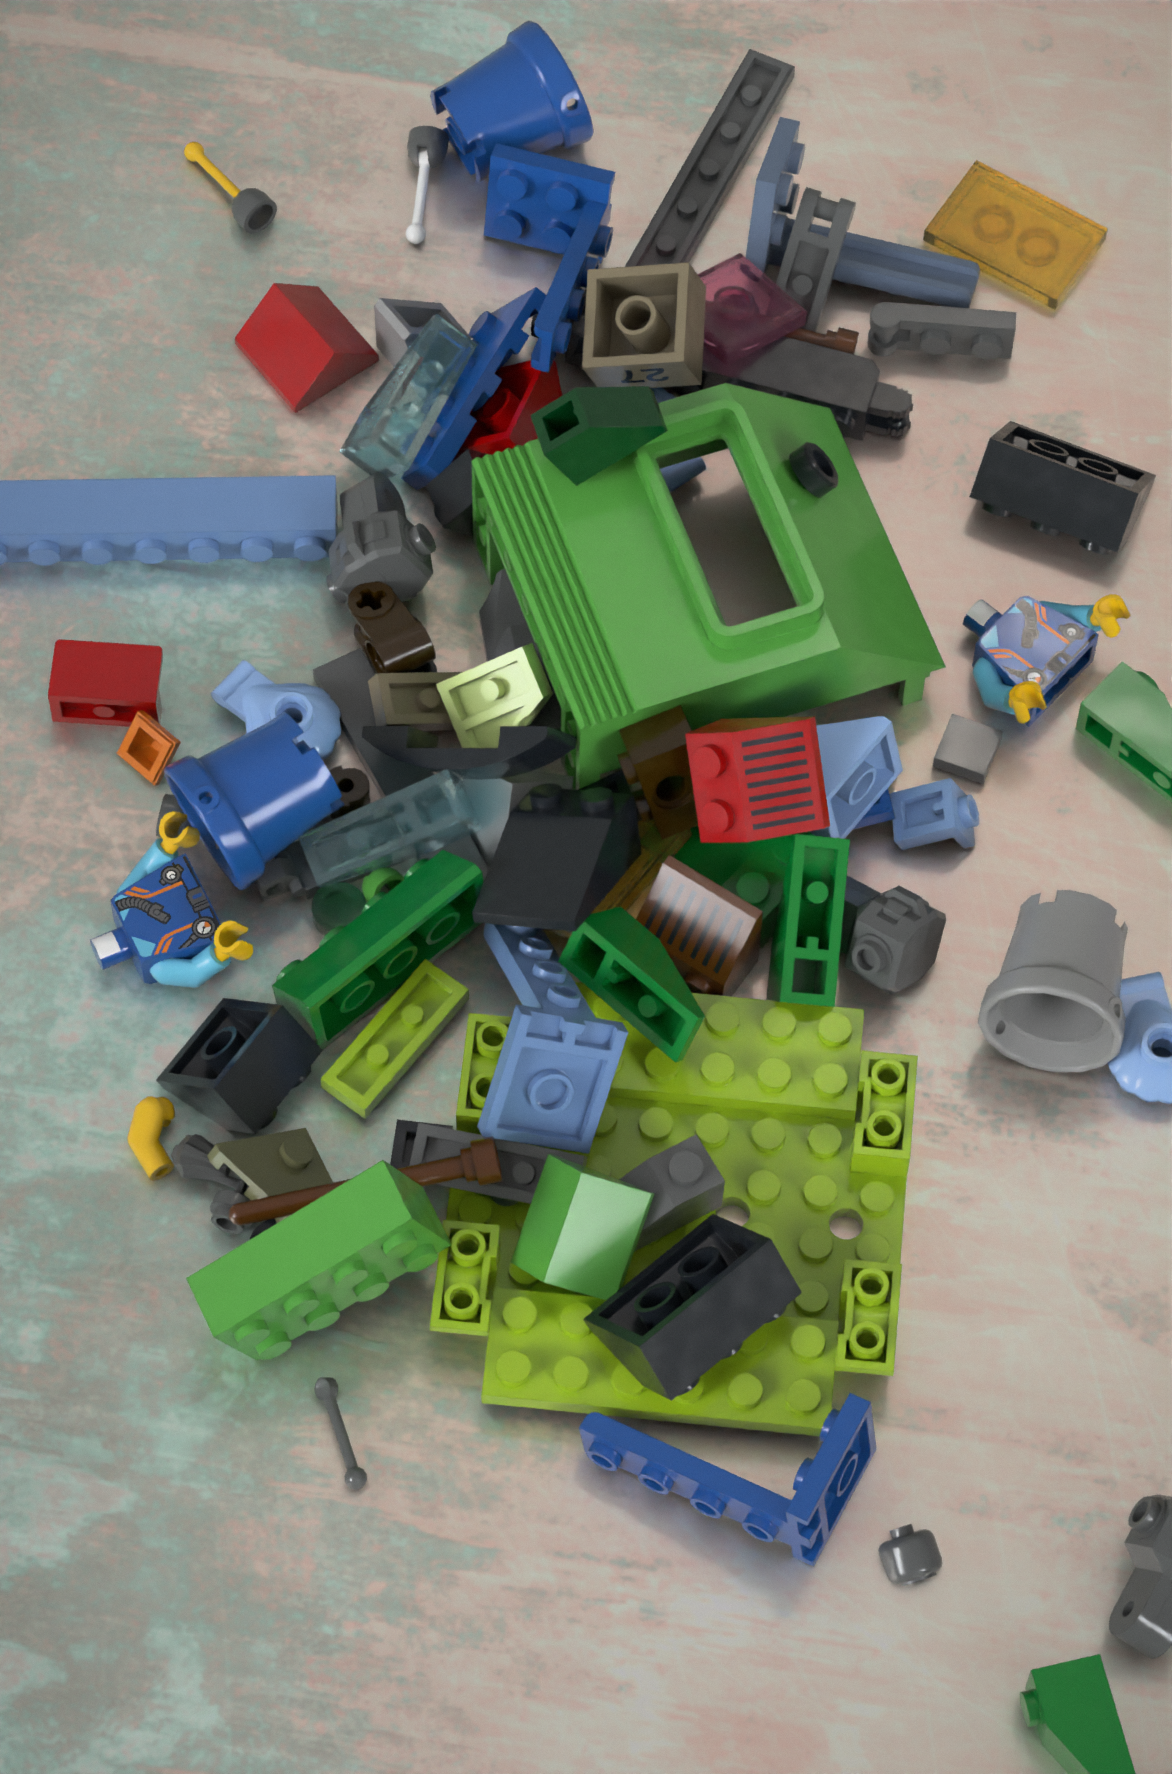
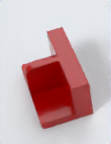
(104, 682)

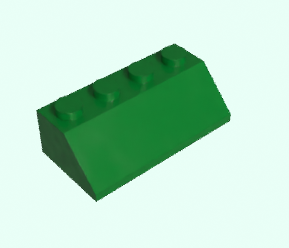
(381, 947)

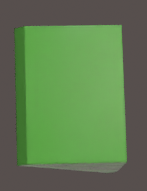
(581, 1229)

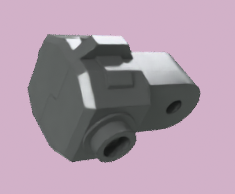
(378, 542)
(889, 935)
(1145, 1605)

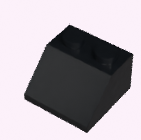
(241, 1064)

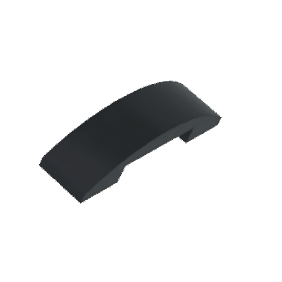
(518, 752)

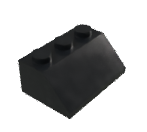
(1061, 487)
(694, 1305)

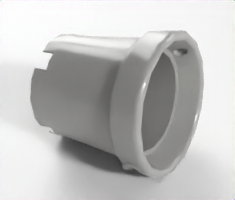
(1059, 986)

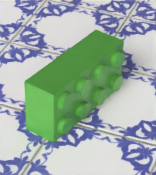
(319, 1262)

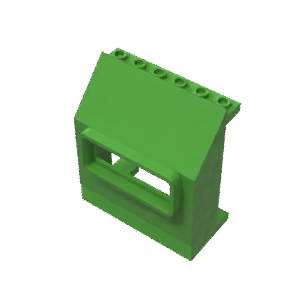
(628, 606)

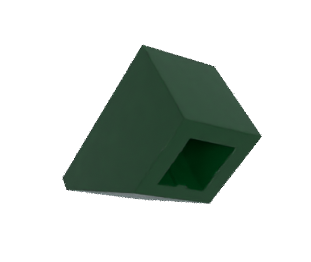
(597, 427)

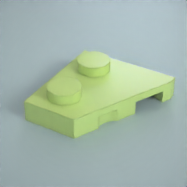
(495, 695)

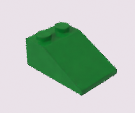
(746, 869)

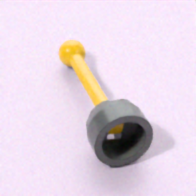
(250, 207)

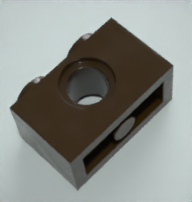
(661, 765)

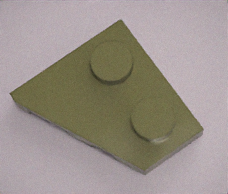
(273, 1163)

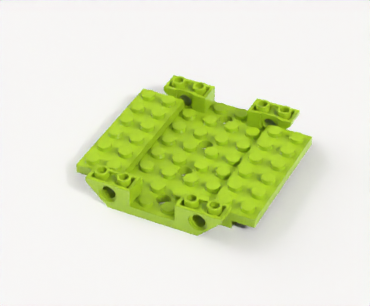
(797, 1145)

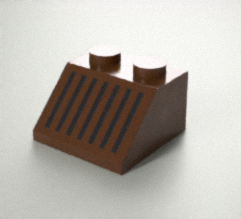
(703, 928)

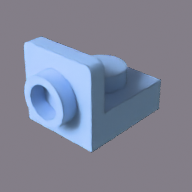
(933, 815)

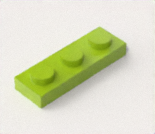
(395, 1038)

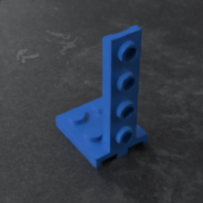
(558, 210)
(804, 1522)

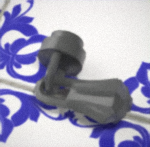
(192, 1162)

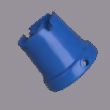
(514, 101)
(254, 796)

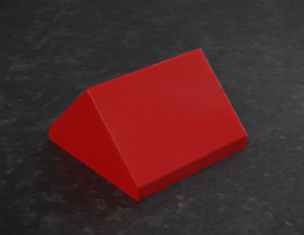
(303, 344)

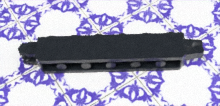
(802, 373)

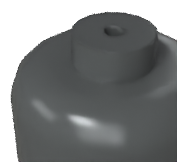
(910, 1555)

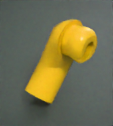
(144, 1133)

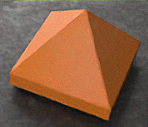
(148, 747)

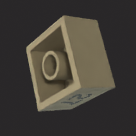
(644, 326)

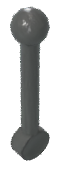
(327, 1390)

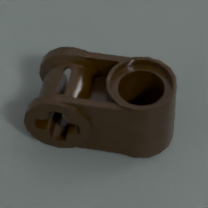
(388, 630)

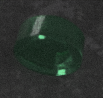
(336, 906)

